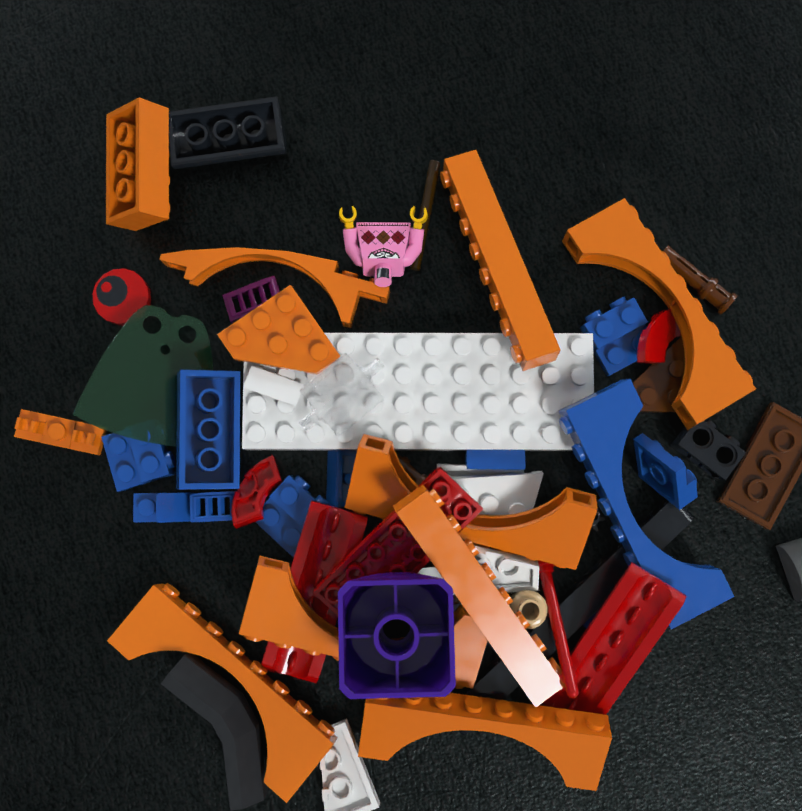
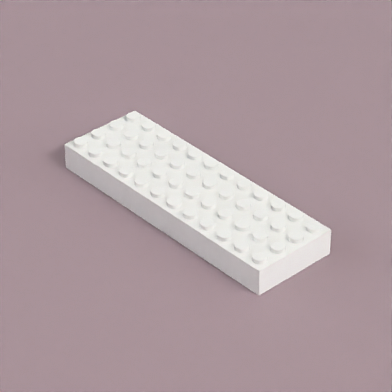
(436, 395)

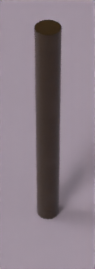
(427, 202)

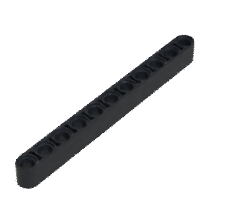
(584, 598)

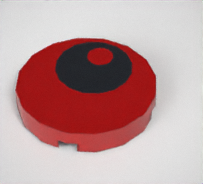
(120, 295)

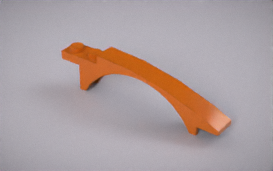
(342, 288)

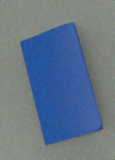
(495, 459)
(339, 473)

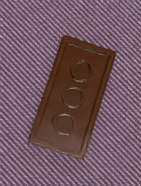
(768, 468)

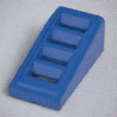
(195, 506)

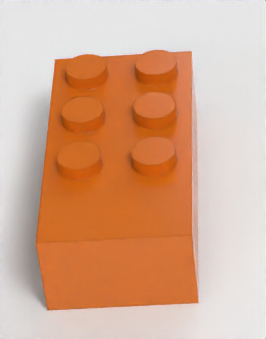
(137, 165)

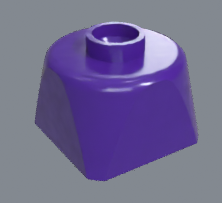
(390, 668)

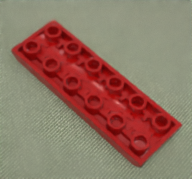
(323, 543)
(392, 545)
(619, 640)

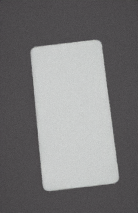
(273, 385)

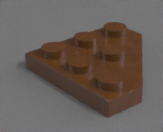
(662, 381)

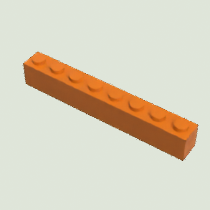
(499, 261)
(478, 594)

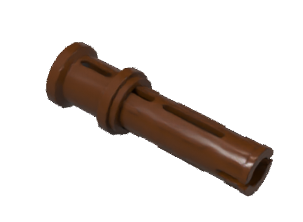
(706, 287)

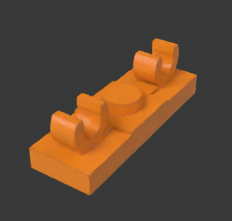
(59, 432)

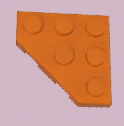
(280, 336)

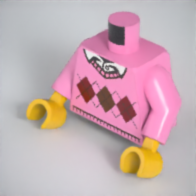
(383, 248)

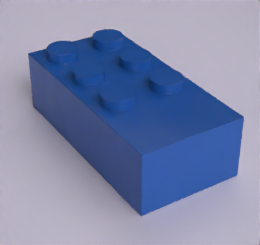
(208, 430)

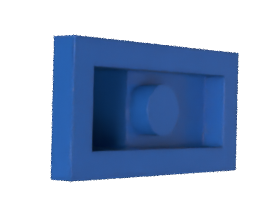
(161, 507)

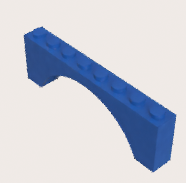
(599, 435)

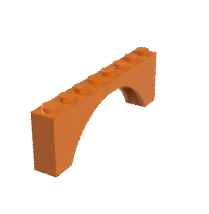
(711, 369)
(546, 533)
(282, 616)
(292, 733)
(568, 738)

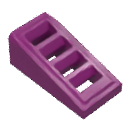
(259, 286)

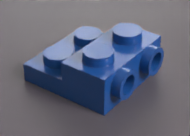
(616, 334)
(137, 461)
(664, 472)
(287, 511)

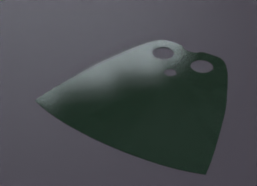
(137, 384)

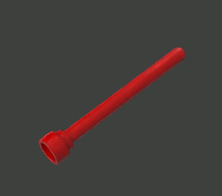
(560, 639)

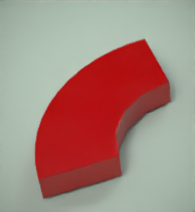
(656, 338)
(252, 492)

